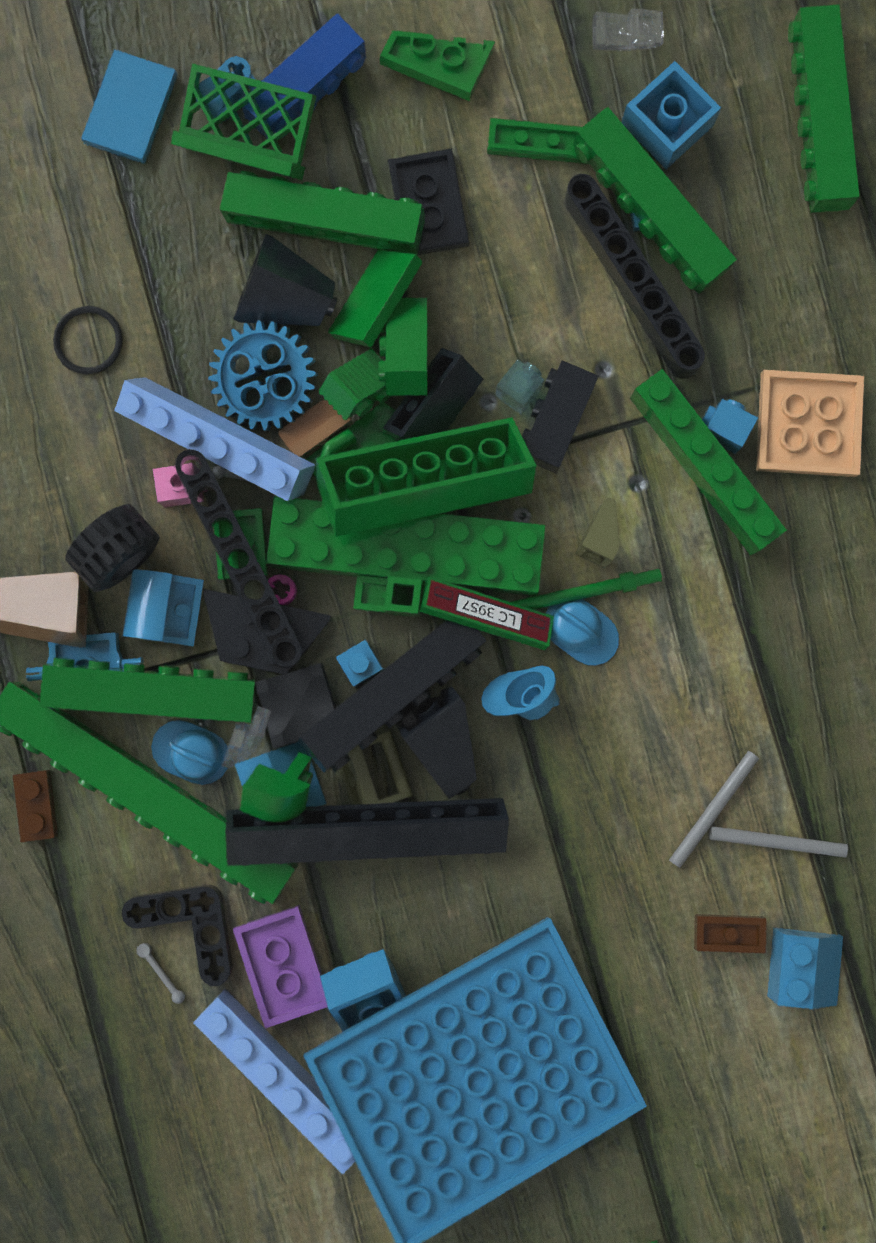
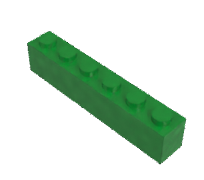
(824, 109)
(654, 199)
(323, 212)
(707, 462)
(147, 692)

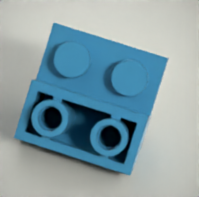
(163, 607)

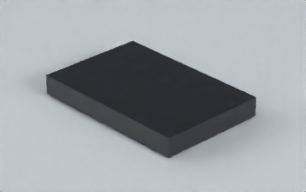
(433, 183)

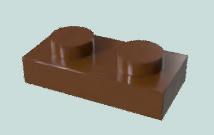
(35, 806)
(730, 933)

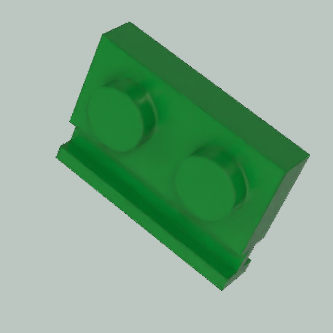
(253, 527)

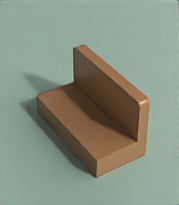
(313, 429)

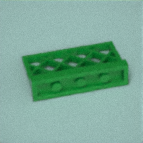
(238, 151)

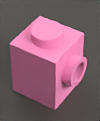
(169, 488)

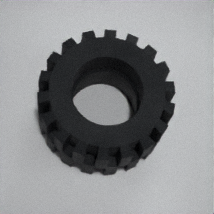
(112, 547)

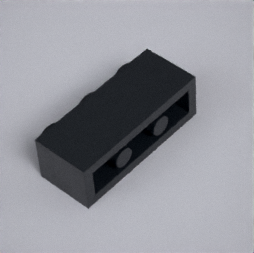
(449, 388)
(558, 414)

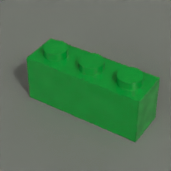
(405, 349)

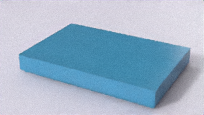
(129, 106)

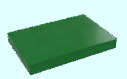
(375, 297)

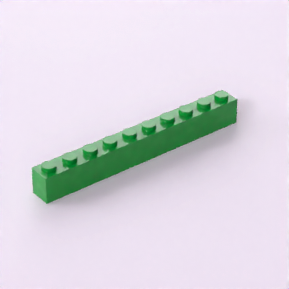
(133, 786)

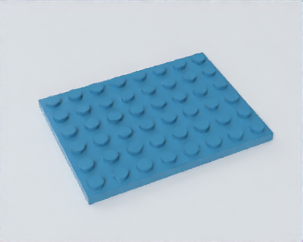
(474, 1083)

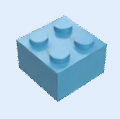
(670, 115)

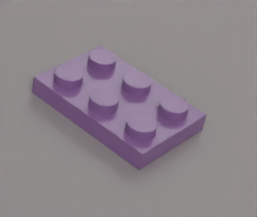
(281, 966)

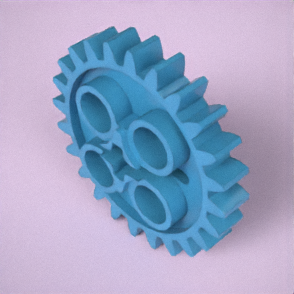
(255, 345)

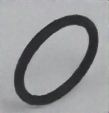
(90, 370)

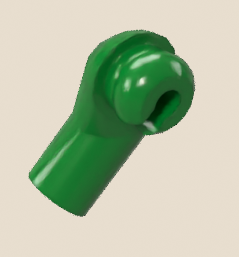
(339, 443)

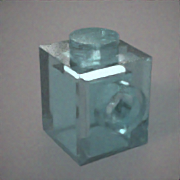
(520, 386)

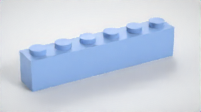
(215, 438)
(275, 1075)

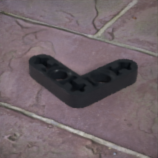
(200, 918)

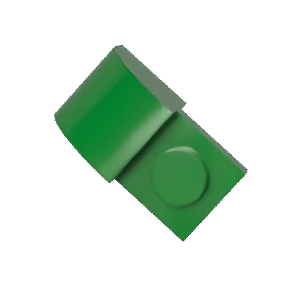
(389, 595)
(275, 794)

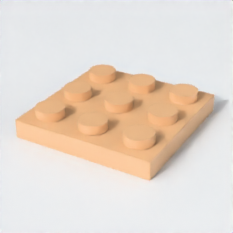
(810, 423)

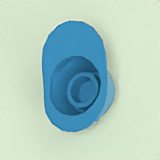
(583, 632)
(522, 692)
(189, 752)

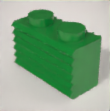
(355, 386)

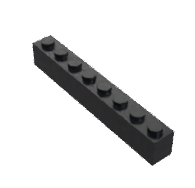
(369, 832)

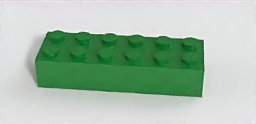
(424, 476)

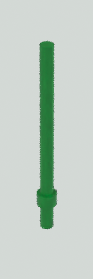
(626, 582)

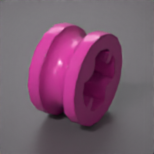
(285, 580)

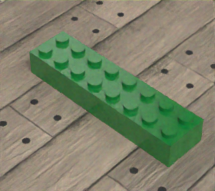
(441, 546)

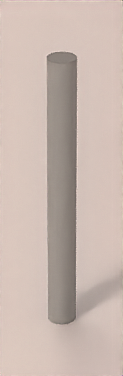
(714, 809)
(778, 841)

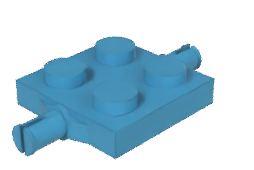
(98, 647)

